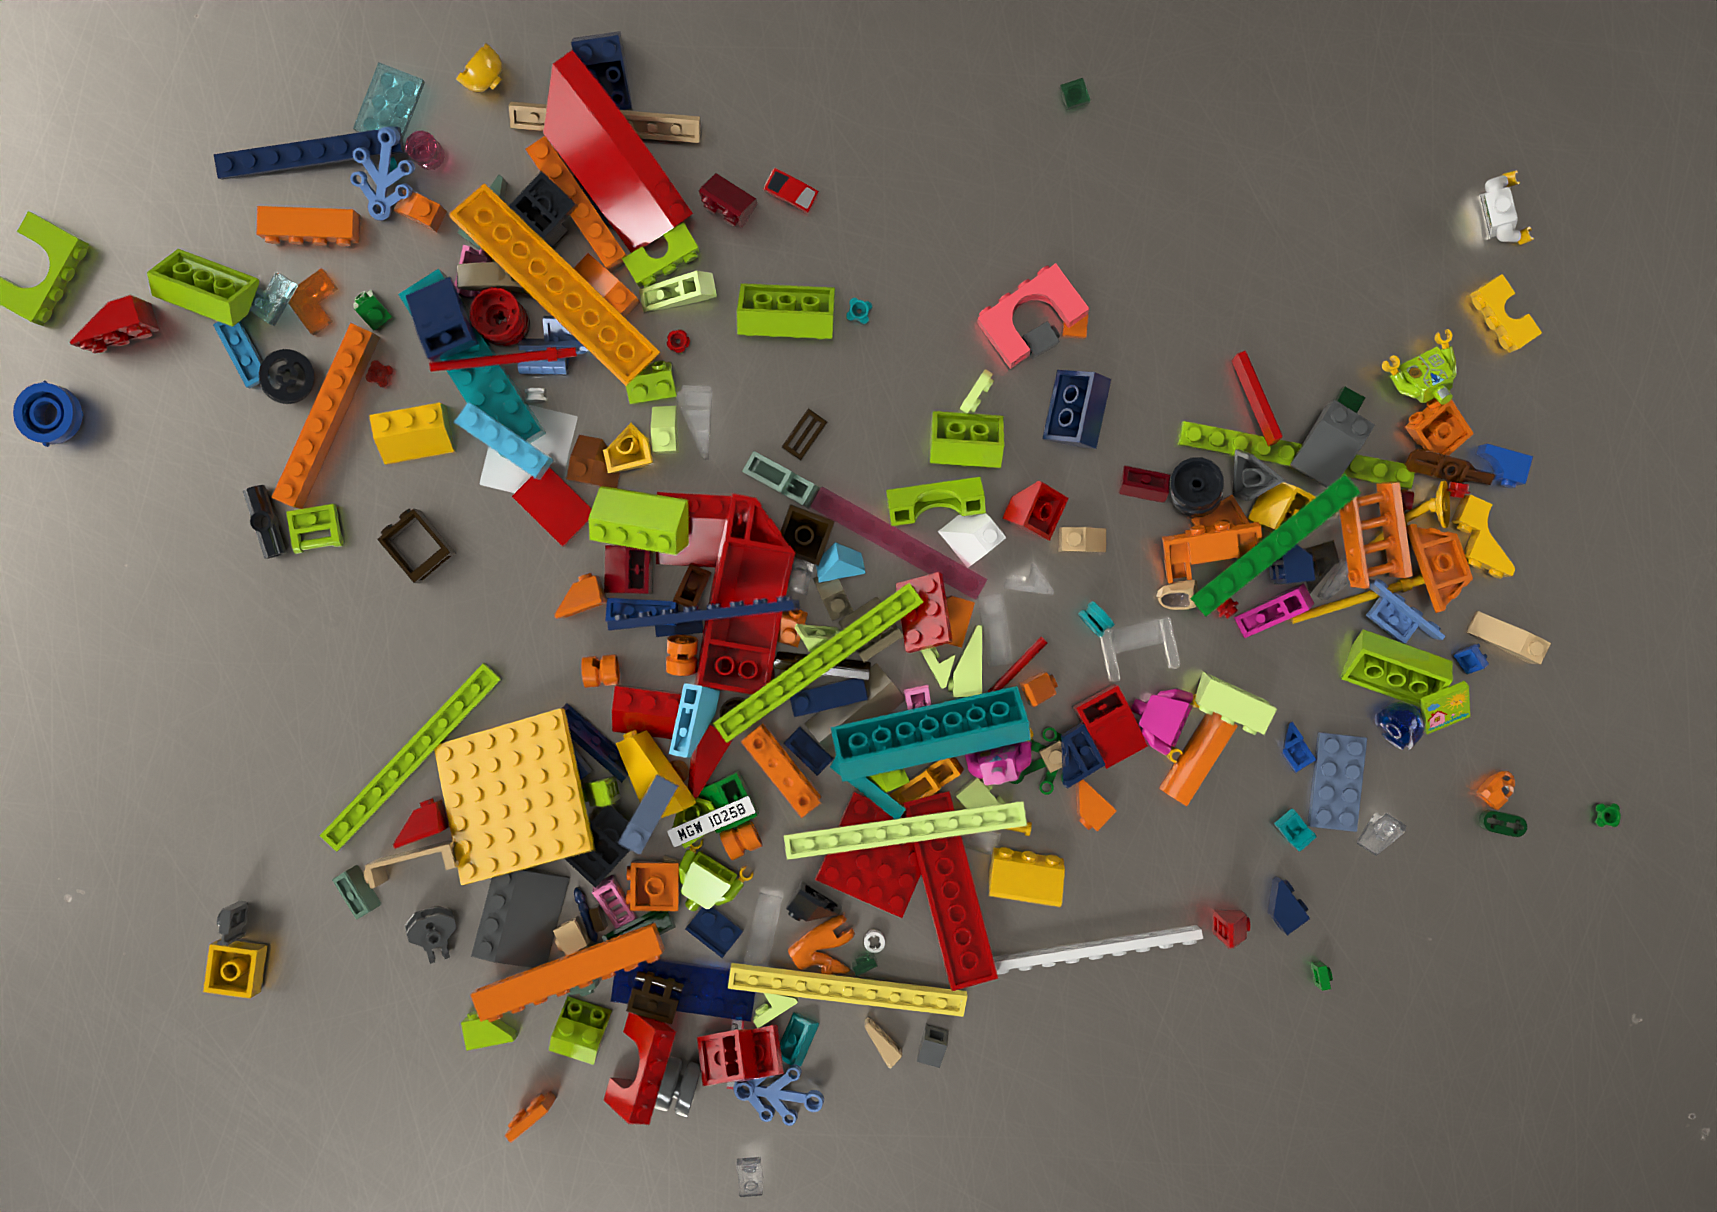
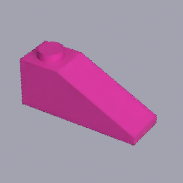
(1275, 610)

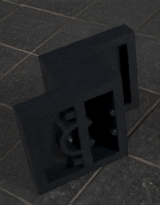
(544, 208)
(606, 833)

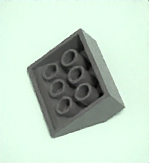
(520, 917)

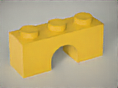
(1491, 301)

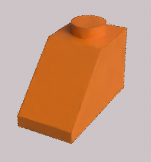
(421, 210)
(1038, 688)
(1092, 806)

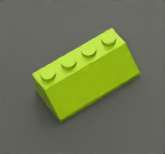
(203, 287)
(785, 311)
(639, 520)
(1396, 668)

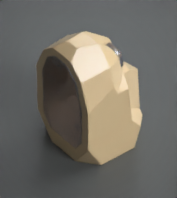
(1178, 595)

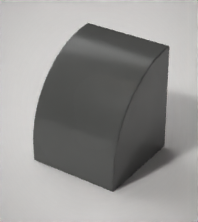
(933, 1046)

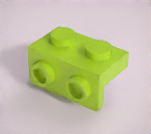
(652, 383)

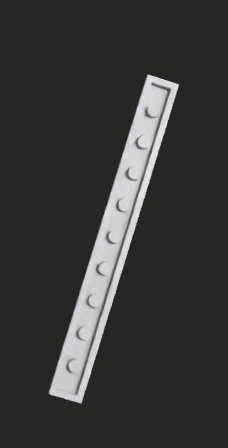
(1096, 949)

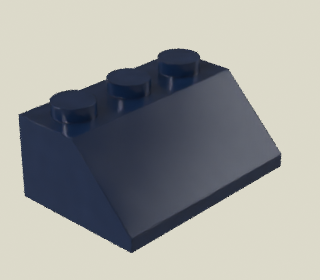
(1077, 408)

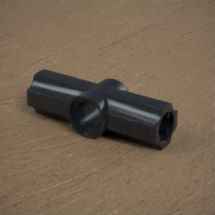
(260, 506)

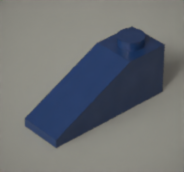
(828, 696)

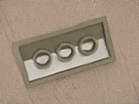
(882, 700)

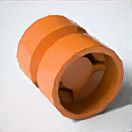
(681, 658)
(600, 671)
(739, 840)

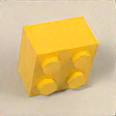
(235, 969)

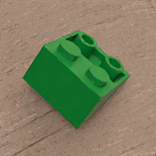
(726, 791)

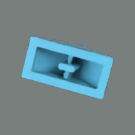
(840, 563)

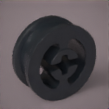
(292, 358)

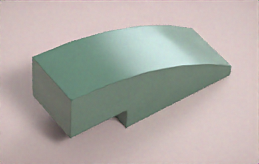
(781, 479)

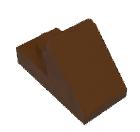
(692, 586)

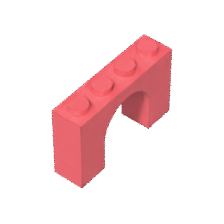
(1050, 287)

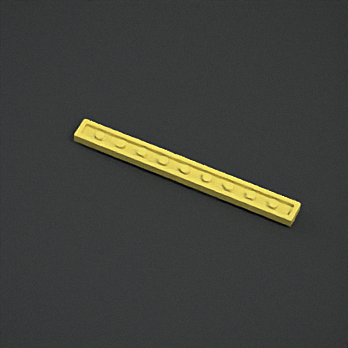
(847, 989)

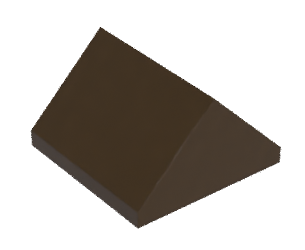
(806, 533)

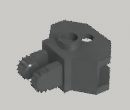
(432, 930)

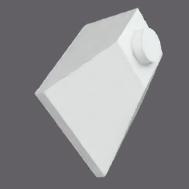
(972, 536)

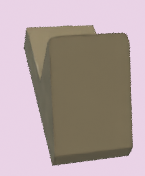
(834, 598)

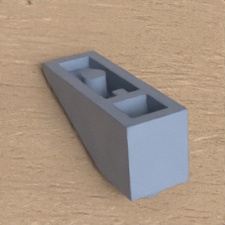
(648, 814)

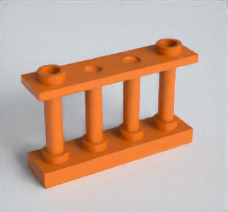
(1394, 534)
(782, 770)

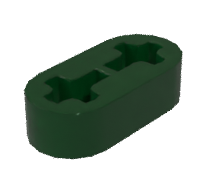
(1504, 818)

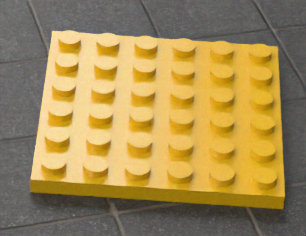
(513, 797)

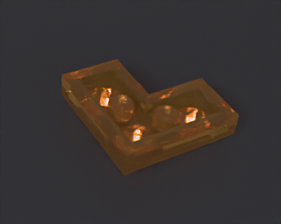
(307, 298)

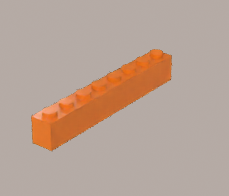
(326, 416)
(567, 972)

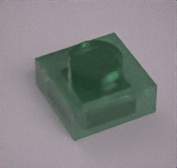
(1074, 93)
(864, 963)

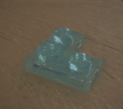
(271, 302)

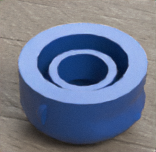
(31, 408)

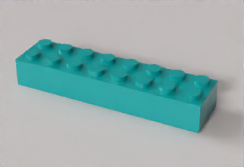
(487, 386)
(930, 733)

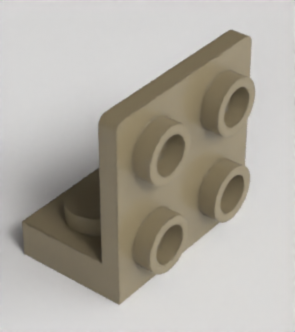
(878, 643)

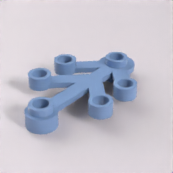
(382, 176)
(776, 1094)

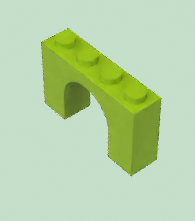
(64, 255)

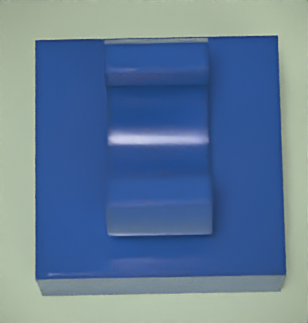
(1471, 659)

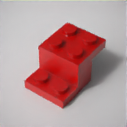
(740, 1055)

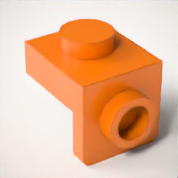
(787, 631)

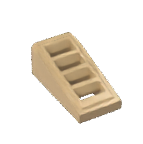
(887, 1047)

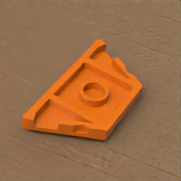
(1440, 563)

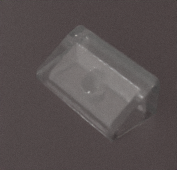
(982, 841)

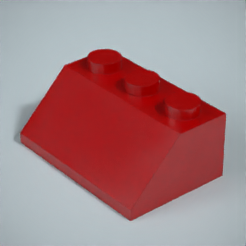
(645, 710)

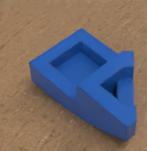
(1295, 749)

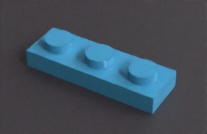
(241, 352)

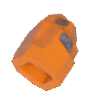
(1497, 789)

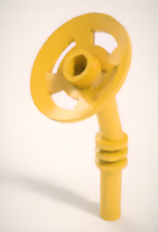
(1440, 505)

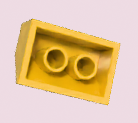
(412, 433)
(1026, 876)

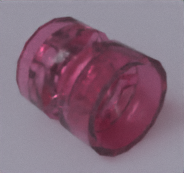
(427, 156)

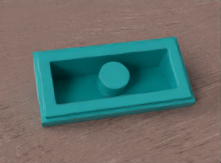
(797, 1039)

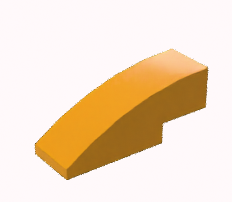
(928, 780)

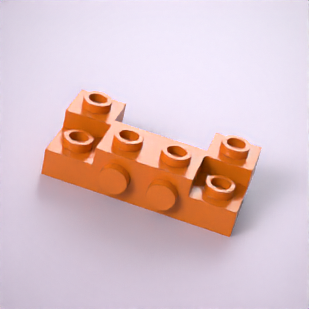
(1207, 545)

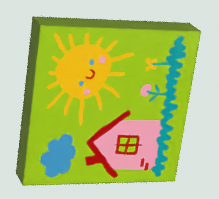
(1445, 707)

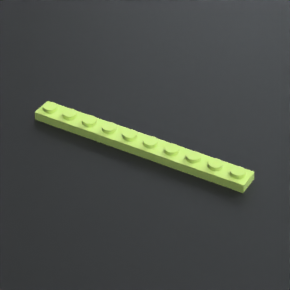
(905, 830)

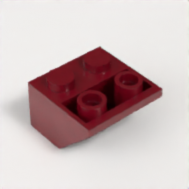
(728, 200)
(628, 570)

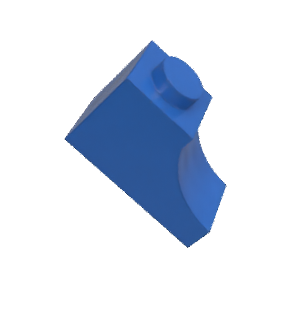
(1508, 465)

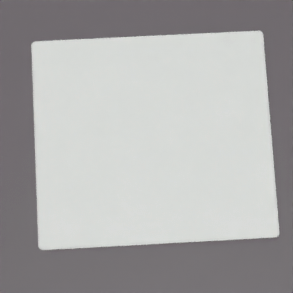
(556, 444)

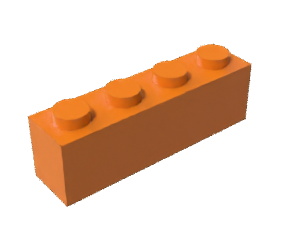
(308, 224)

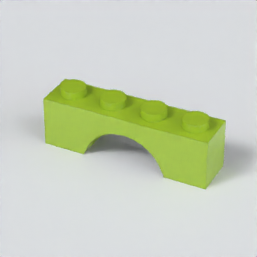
(962, 495)

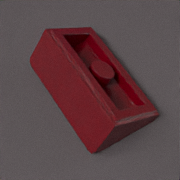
(1144, 484)

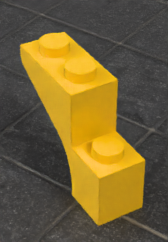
(1481, 546)

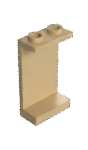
(376, 873)

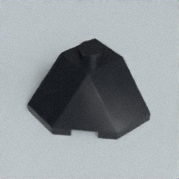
(811, 904)

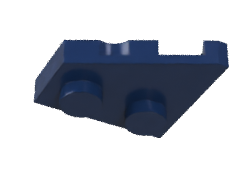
(1079, 755)

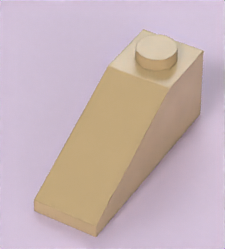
(1509, 638)

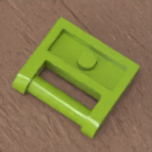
(313, 520)

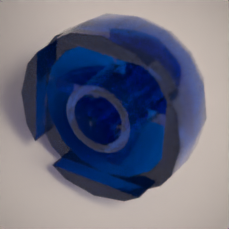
(1402, 724)

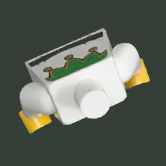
(1500, 210)

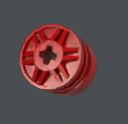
(496, 305)

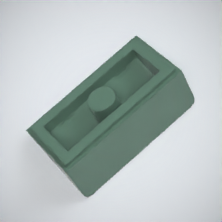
(356, 892)

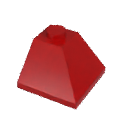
(1036, 509)
(423, 822)

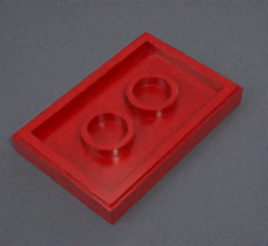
(554, 505)

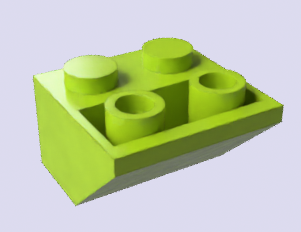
(580, 1030)

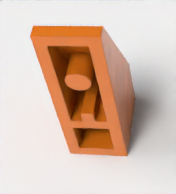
(607, 285)

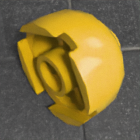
(482, 70)

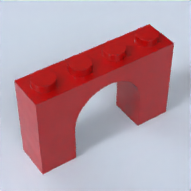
(637, 1099)

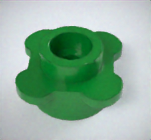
(1614, 815)

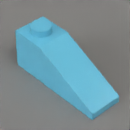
(694, 715)

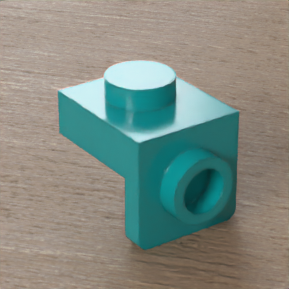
(1295, 830)

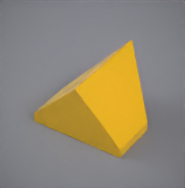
(628, 451)

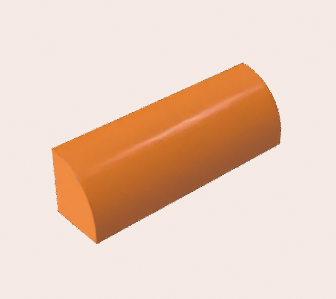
(1197, 758)

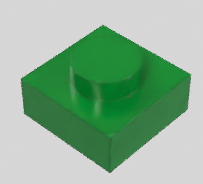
(1322, 975)

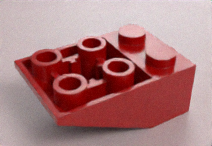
(117, 324)
(1111, 725)

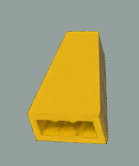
(645, 761)

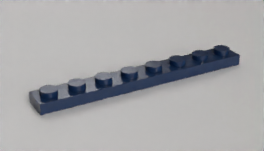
(300, 154)
(713, 611)

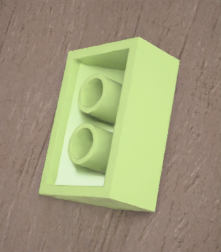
(1234, 704)

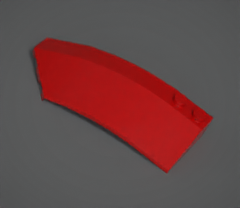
(609, 157)
(750, 566)

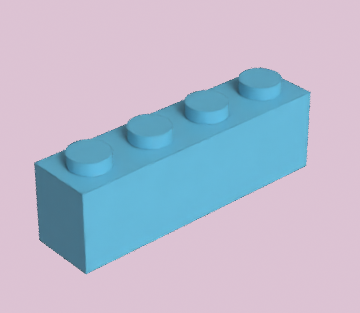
(504, 441)

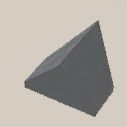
(1252, 476)

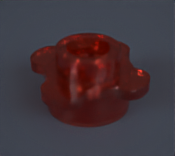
(377, 367)

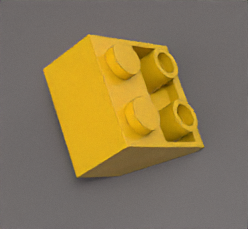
(1278, 505)

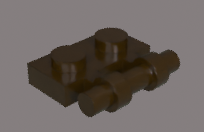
(652, 1004)

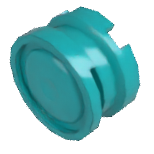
(1098, 616)

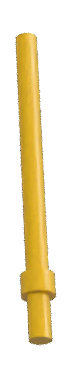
(1402, 585)

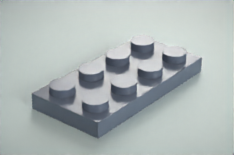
(1337, 782)

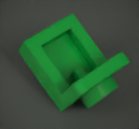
(371, 309)

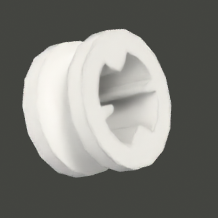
(535, 395)
(881, 940)

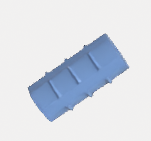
(544, 367)

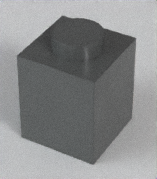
(1041, 339)

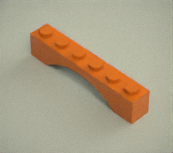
(585, 214)

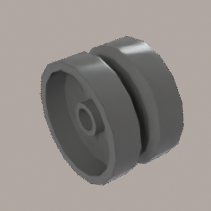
(678, 1086)

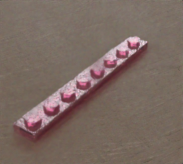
(898, 542)

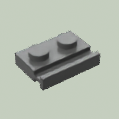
(231, 922)

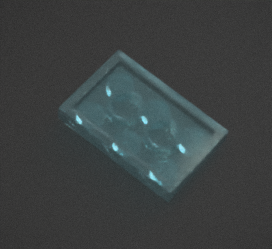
(389, 100)

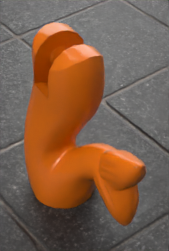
(805, 952)

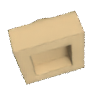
(1052, 756)

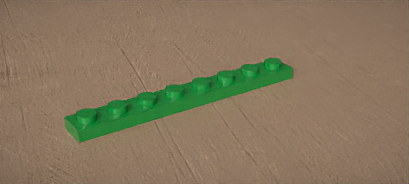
(1275, 545)

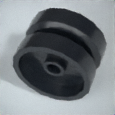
(1197, 473)

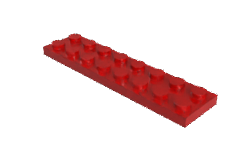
(952, 900)

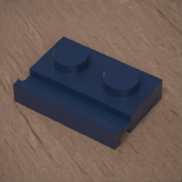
(714, 930)

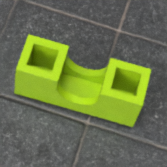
(680, 249)

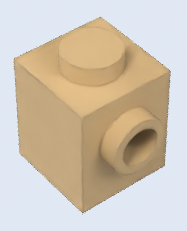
(571, 936)

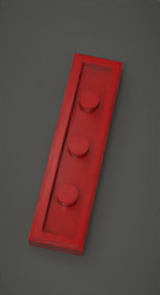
(1257, 398)

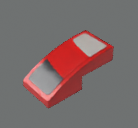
(790, 190)

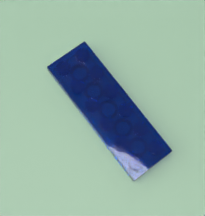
(703, 990)

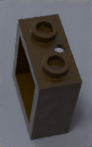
(431, 564)

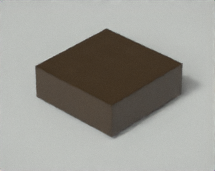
(598, 918)

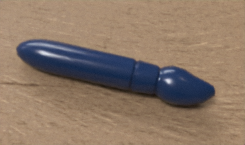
(584, 911)

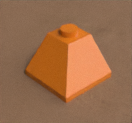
(582, 596)

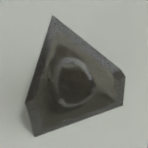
(1324, 558)

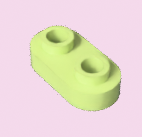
(983, 384)

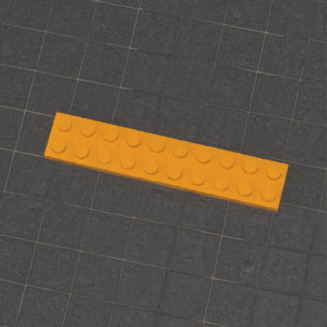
(554, 284)

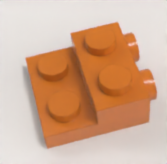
(1439, 427)
(653, 886)

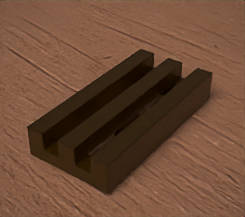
(792, 451)

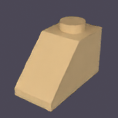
(1081, 539)

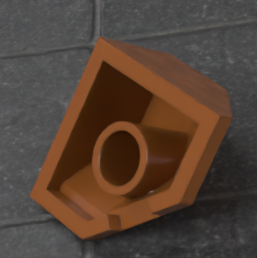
(588, 463)

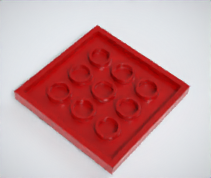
(877, 874)

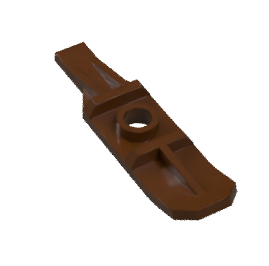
(1436, 465)

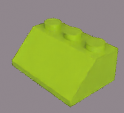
(967, 439)

